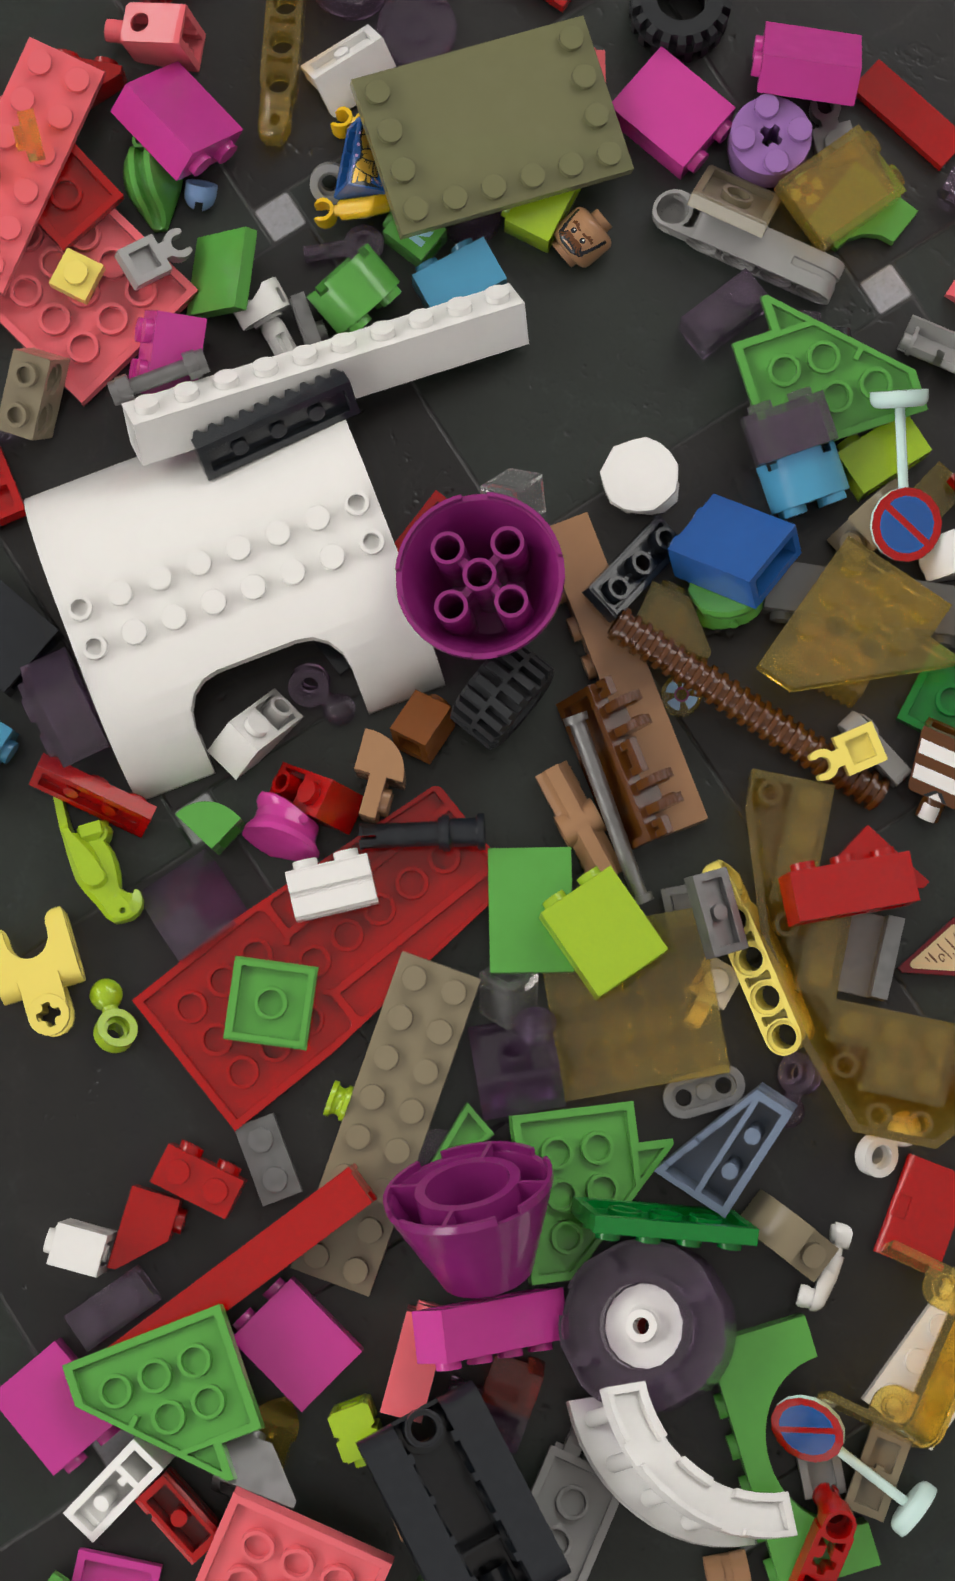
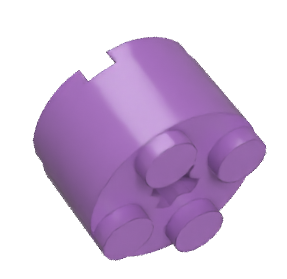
(766, 120)

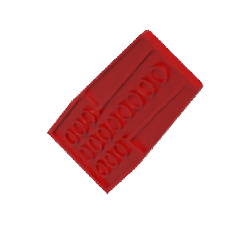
(421, 908)

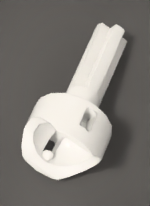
(264, 313)

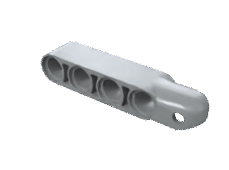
(770, 258)

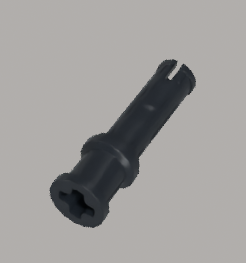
(444, 833)

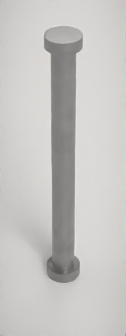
(608, 807)

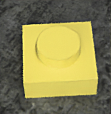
(77, 276)

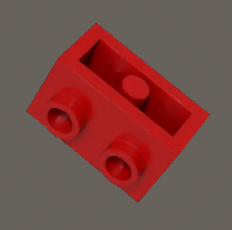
(198, 1179)

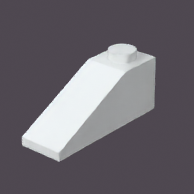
(117, 1487)

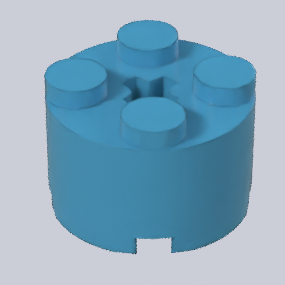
(804, 479)

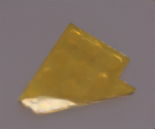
(858, 626)

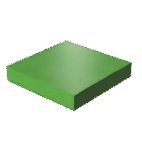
(222, 272)
(271, 1003)

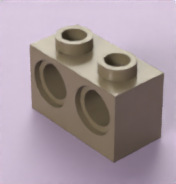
(33, 393)

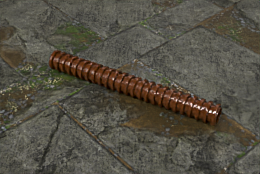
(741, 704)

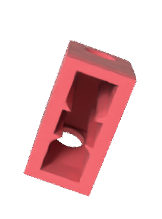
(159, 34)

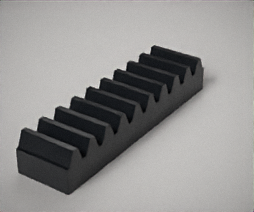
(275, 424)

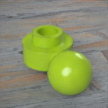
(106, 997)

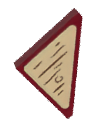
(935, 955)

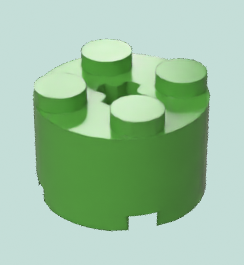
(354, 290)

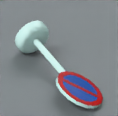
(905, 519)
(816, 1434)

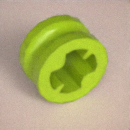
(338, 1100)

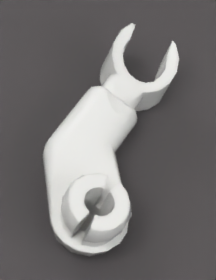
(816, 1297)

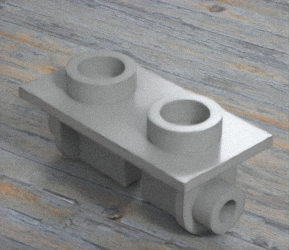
(929, 343)

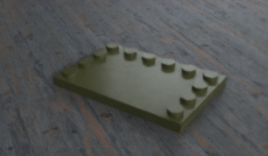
(491, 127)

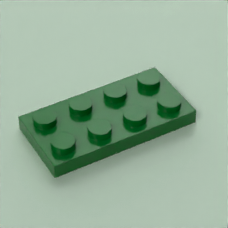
(667, 1221)

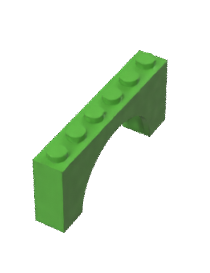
(756, 1370)

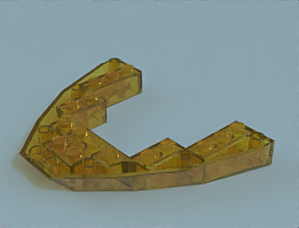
(881, 1065)

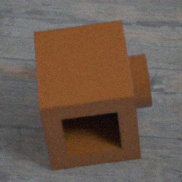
(423, 726)

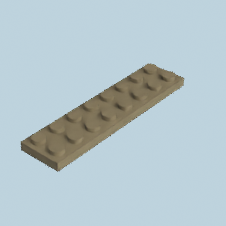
(392, 1109)

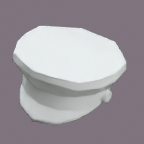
(641, 477)

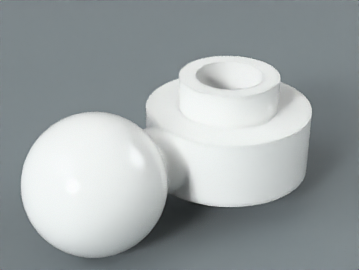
(884, 1155)

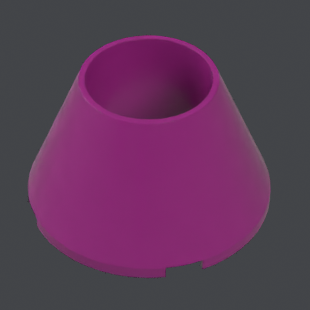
(474, 1214)

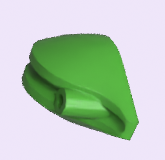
(150, 187)

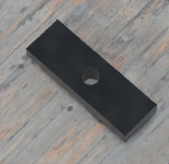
(631, 570)

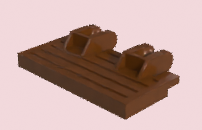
(623, 760)

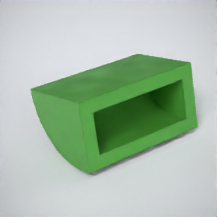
(212, 823)

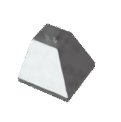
(256, 1470)

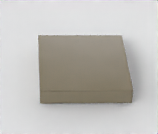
(734, 200)

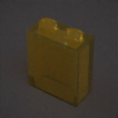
(840, 188)

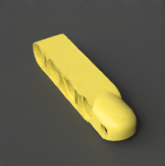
(755, 979)

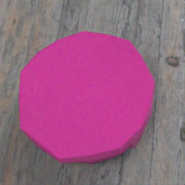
(282, 829)

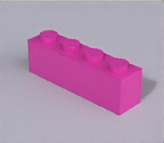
(487, 1327)

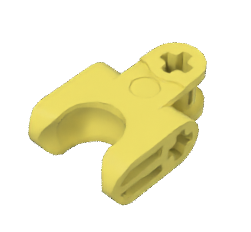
(44, 978)

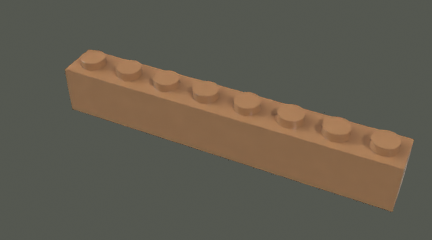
(604, 657)

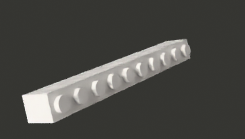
(371, 358)

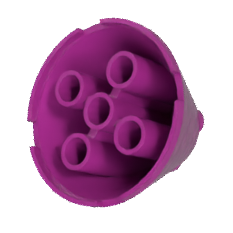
(480, 575)

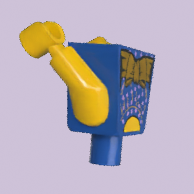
(358, 179)

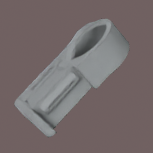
(894, 768)

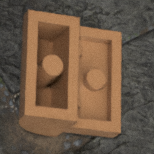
(383, 767)

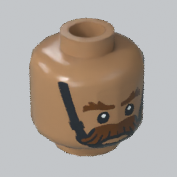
(582, 237)

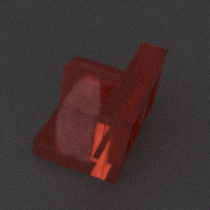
(514, 1384)

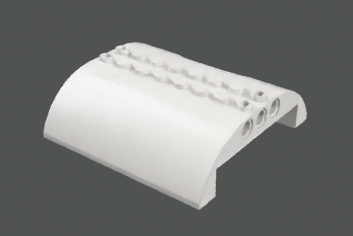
(199, 575)

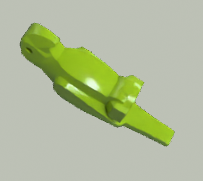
(97, 867)

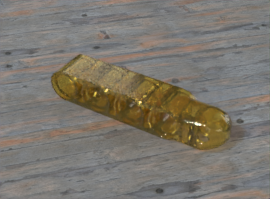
(277, 108)

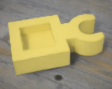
(853, 750)

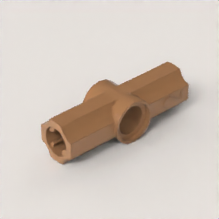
(577, 818)

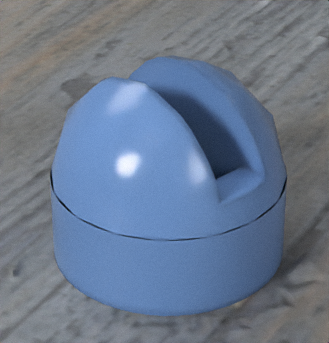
(200, 191)

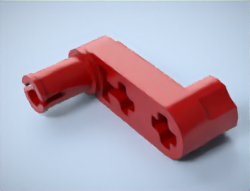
(834, 1523)

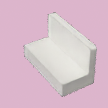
(350, 58)

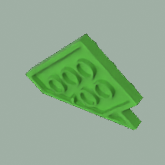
(812, 354)
(591, 1156)
(174, 1389)

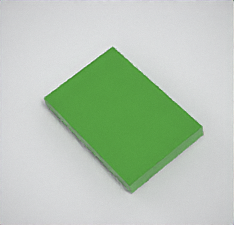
(516, 889)

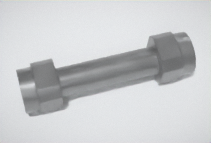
(192, 364)

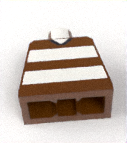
(934, 770)

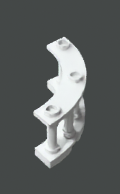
(661, 1487)

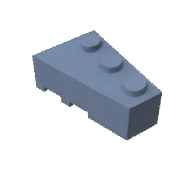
(729, 1150)

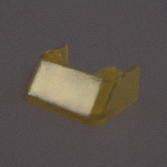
(924, 1414)

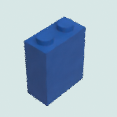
(734, 550)

